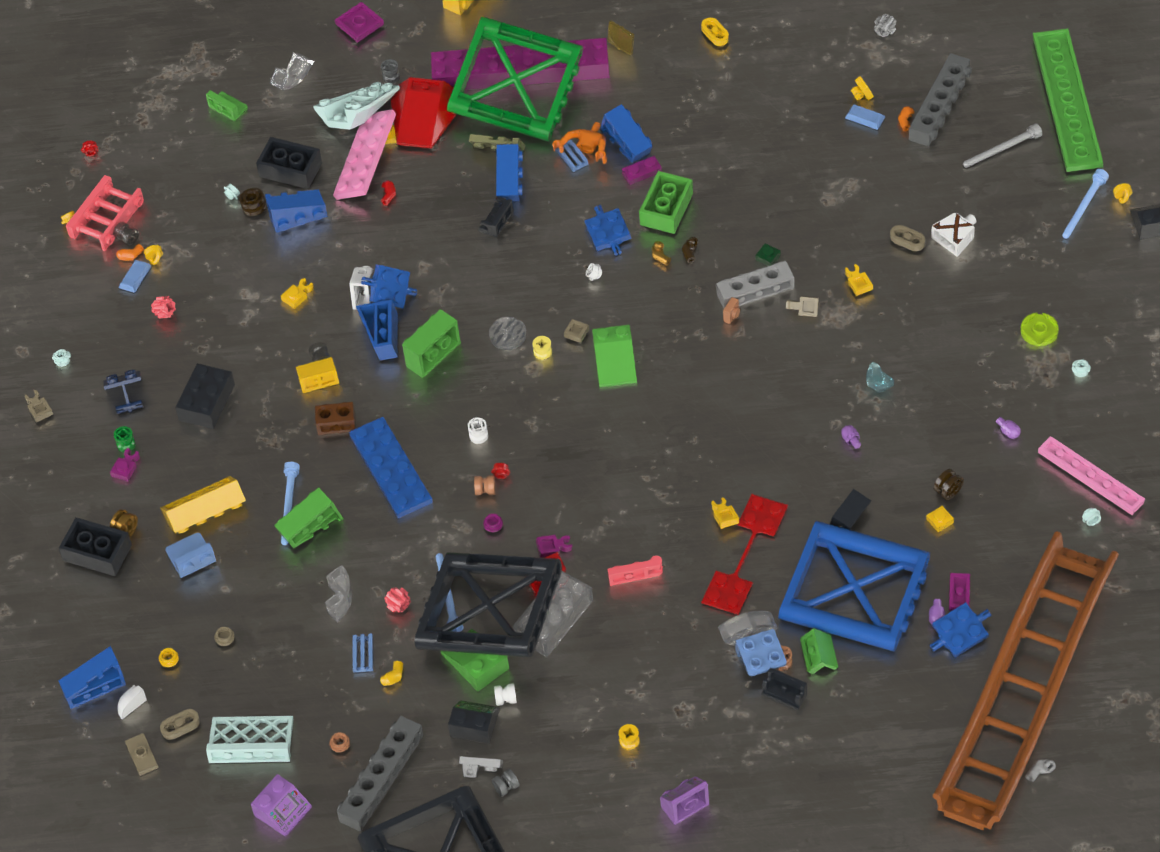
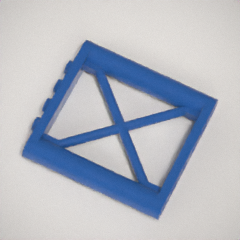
(879, 634)

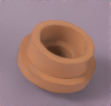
(339, 737)

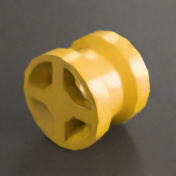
(632, 740)

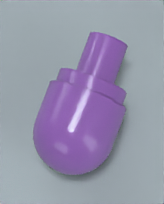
(1009, 428)
(851, 436)
(936, 611)

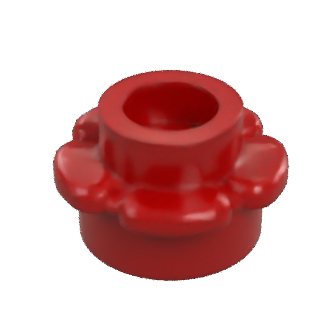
(89, 148)
(500, 470)

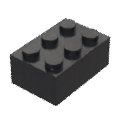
(289, 162)
(205, 396)
(95, 546)

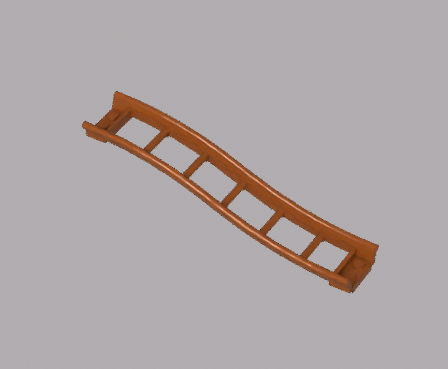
(977, 810)

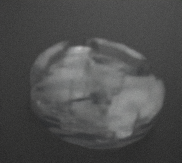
(507, 333)

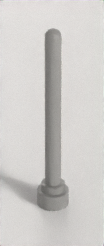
(1034, 131)

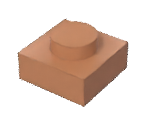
(731, 310)

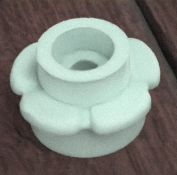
(231, 192)
(61, 361)
(1080, 368)
(1091, 516)

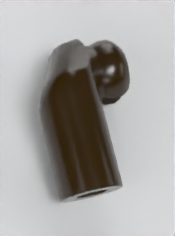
(688, 249)

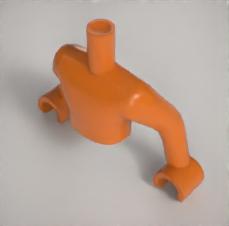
(587, 141)

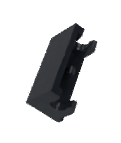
(497, 217)
(850, 510)
(784, 689)

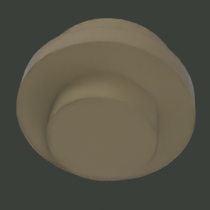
(224, 636)

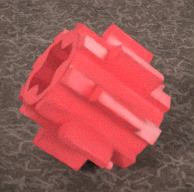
(163, 307)
(397, 599)

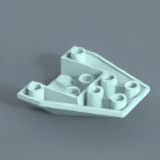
(355, 107)

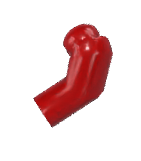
(390, 191)

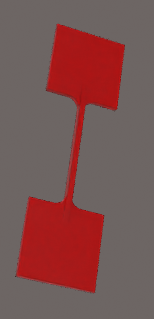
(728, 590)

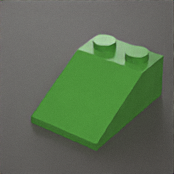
(614, 356)
(477, 668)

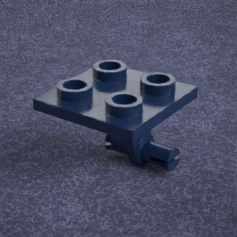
(115, 381)

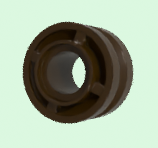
(253, 201)
(948, 484)

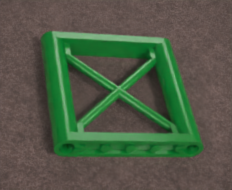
(536, 126)

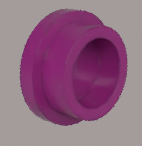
(493, 523)

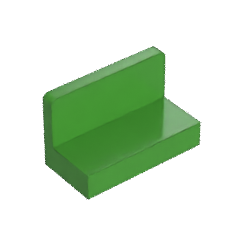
(226, 104)
(818, 651)

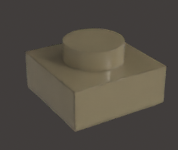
(576, 331)

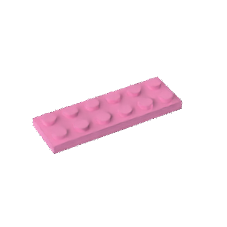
(364, 155)

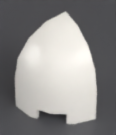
(130, 701)

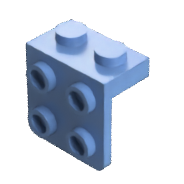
(190, 554)
(760, 652)

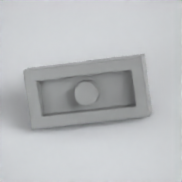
(471, 765)

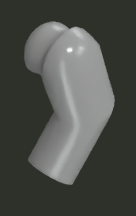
(1040, 767)

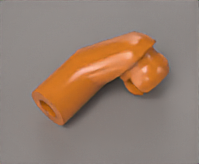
(903, 117)
(130, 254)

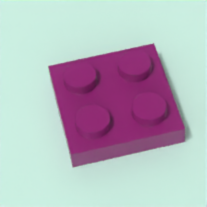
(359, 22)

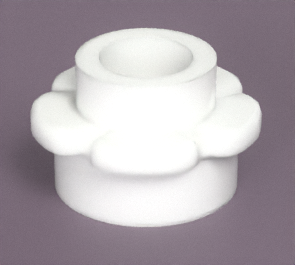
(593, 271)

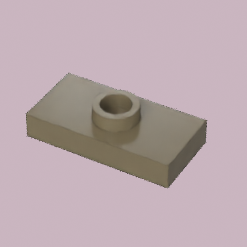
(141, 754)

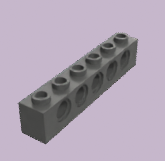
(940, 100)
(358, 816)

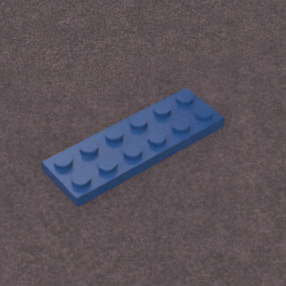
(390, 467)

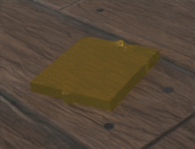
(620, 38)

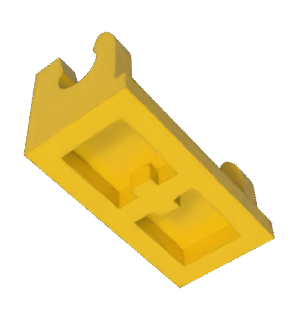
(317, 375)

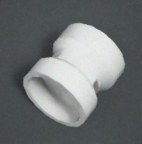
(478, 430)
(506, 694)

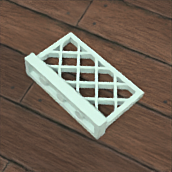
(249, 751)

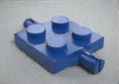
(607, 229)
(389, 285)
(960, 630)

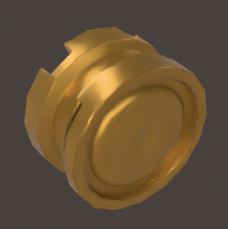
(124, 521)

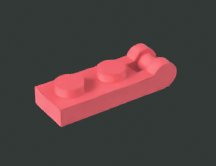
(635, 571)

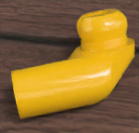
(393, 676)

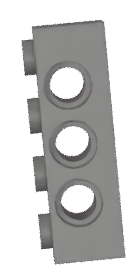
(756, 284)

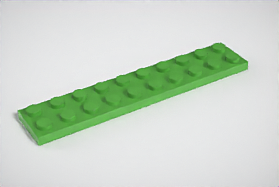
(1067, 100)

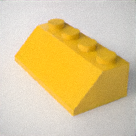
(203, 504)

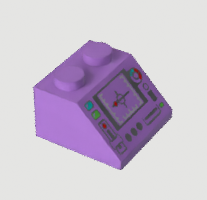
(685, 799)
(280, 805)

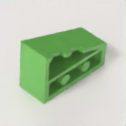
(308, 517)

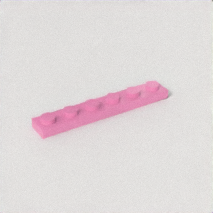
(1091, 475)

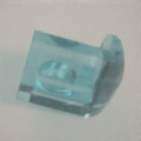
(877, 379)

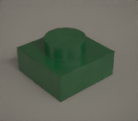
(767, 255)

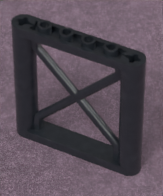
(514, 643)
(465, 807)

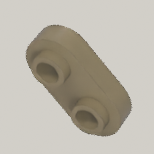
(907, 238)
(179, 724)

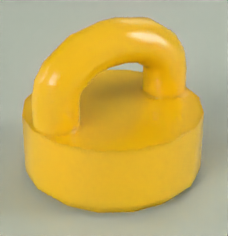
(1122, 192)
(153, 254)

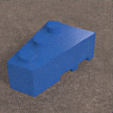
(626, 133)
(509, 172)
(295, 209)
(382, 327)
(92, 679)

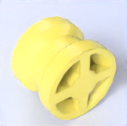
(545, 350)

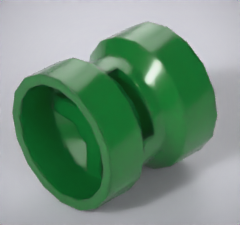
(124, 438)

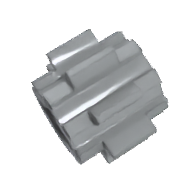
(885, 25)

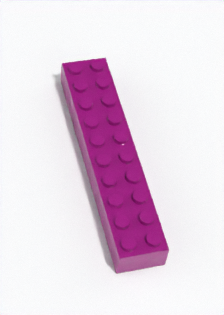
(491, 70)

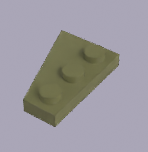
(480, 141)

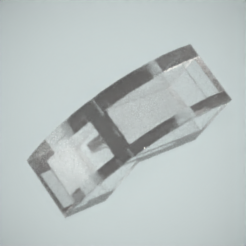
(294, 74)
(340, 584)
(746, 625)

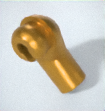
(658, 253)

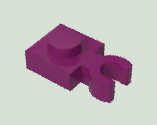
(125, 467)
(550, 544)

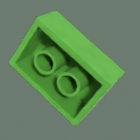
(666, 202)
(431, 343)

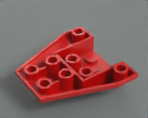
(421, 111)

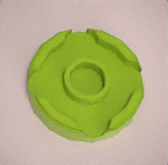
(1039, 329)

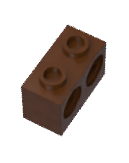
(335, 418)

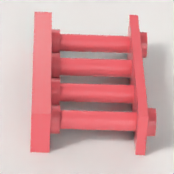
(97, 200)

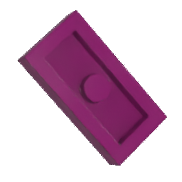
(641, 170)
(959, 590)

